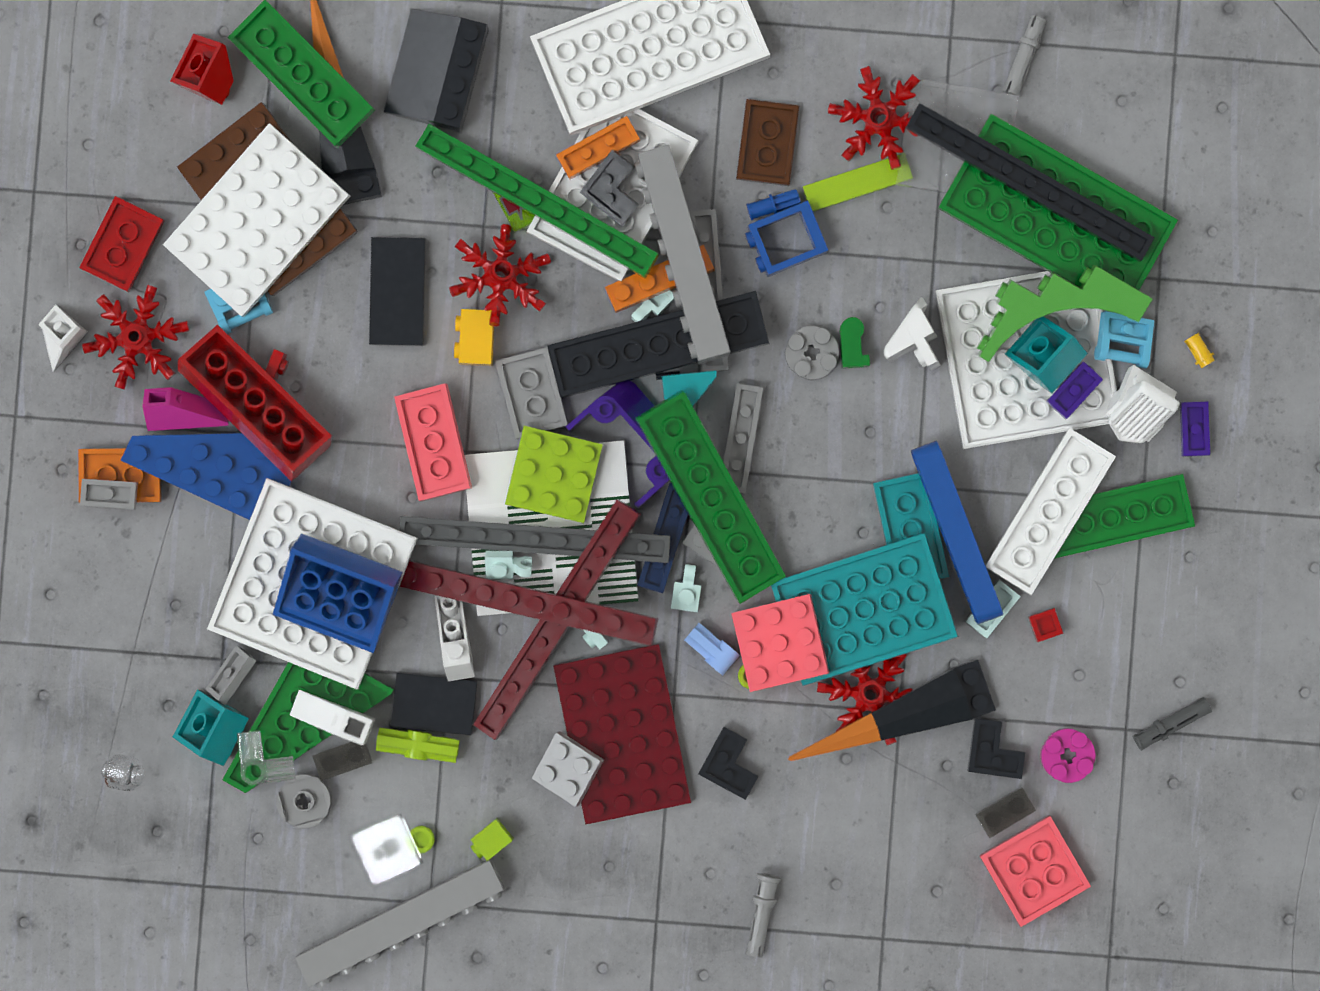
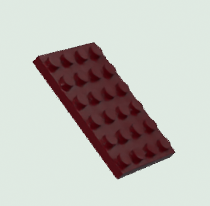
(624, 715)

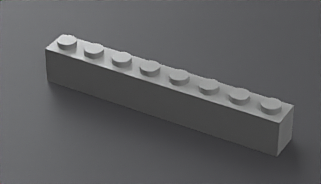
(683, 254)
(399, 923)

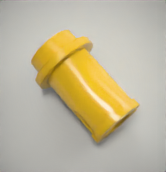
(1199, 350)

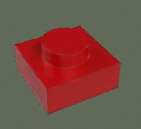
(277, 364)
(1045, 625)

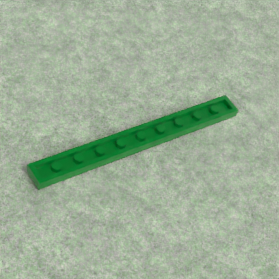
(537, 201)

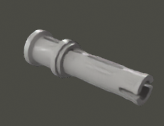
(763, 902)

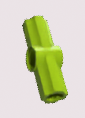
(417, 745)

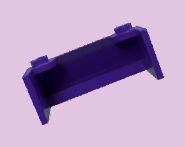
(629, 402)

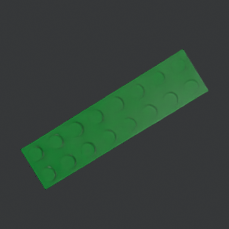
(710, 496)

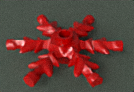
(871, 115)
(503, 268)
(143, 344)
(865, 684)

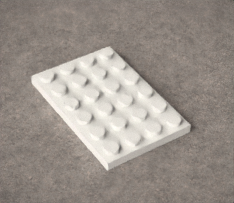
(652, 135)
(256, 220)

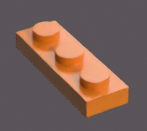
(596, 147)

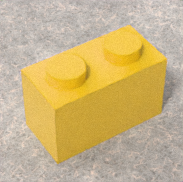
(475, 338)

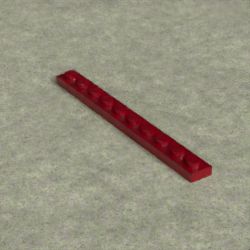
(530, 602)
(547, 634)

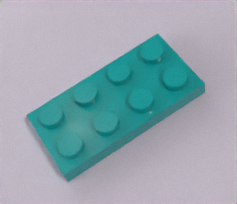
(908, 513)

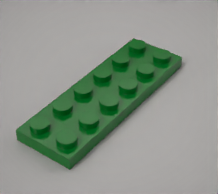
(301, 74)
(1130, 515)

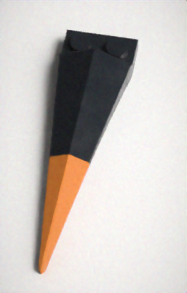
(351, 162)
(942, 701)

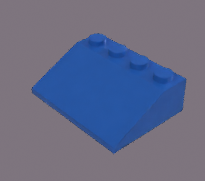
(336, 592)

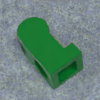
(850, 344)

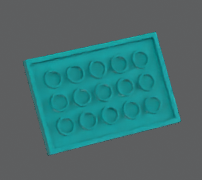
(874, 605)

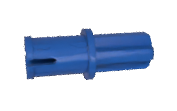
(773, 204)

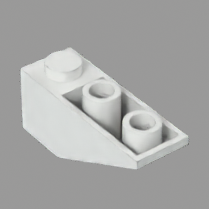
(454, 639)
(332, 717)

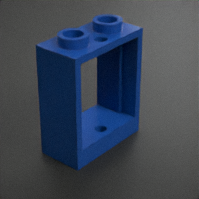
(813, 231)

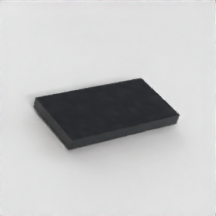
(397, 291)

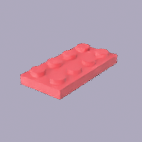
(433, 442)

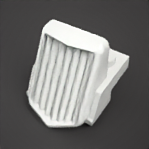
(911, 334)
(1140, 407)

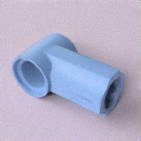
(715, 652)

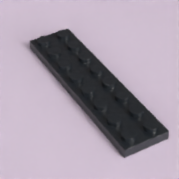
(648, 347)

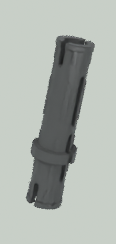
(1176, 721)

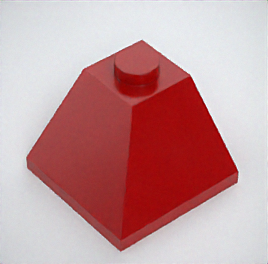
(205, 69)

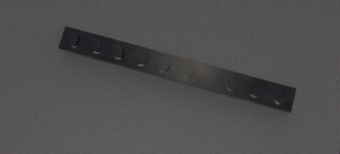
(1029, 182)

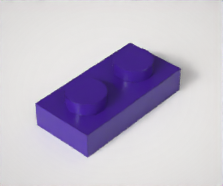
(1074, 390)
(1195, 428)

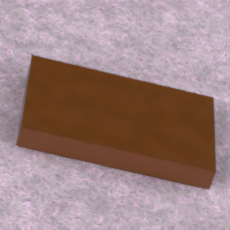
(767, 142)

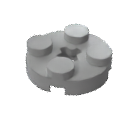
(821, 340)
(296, 814)

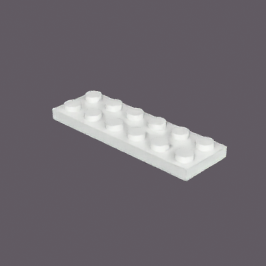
(1050, 511)

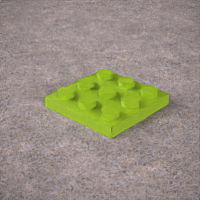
(553, 474)

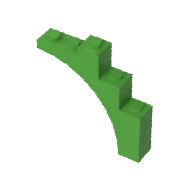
(1023, 306)

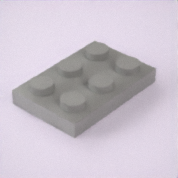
(531, 391)

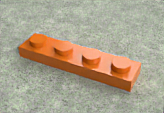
(638, 289)

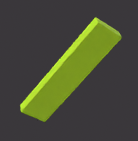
(850, 185)

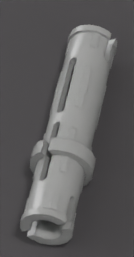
(1026, 51)

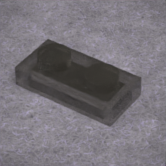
(341, 759)
(1005, 812)

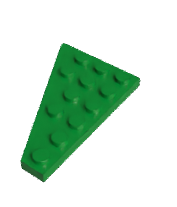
(289, 736)

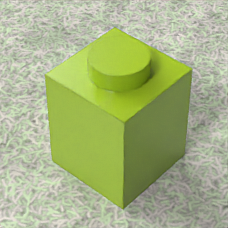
(491, 840)

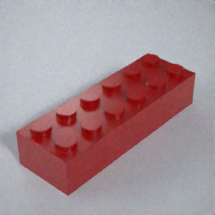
(254, 403)

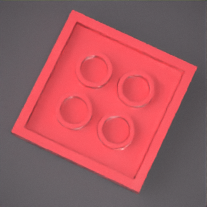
(780, 643)
(1035, 871)

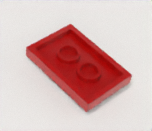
(122, 244)

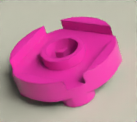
(1054, 747)

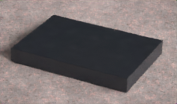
(433, 704)

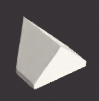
(60, 335)

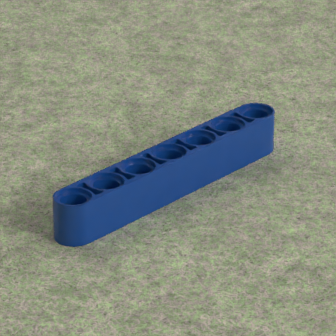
(957, 532)

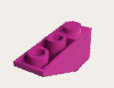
(179, 409)

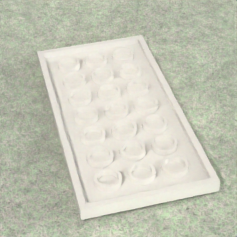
(643, 54)

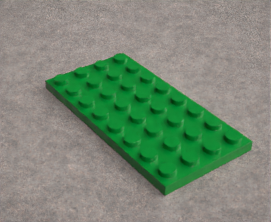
(1040, 233)

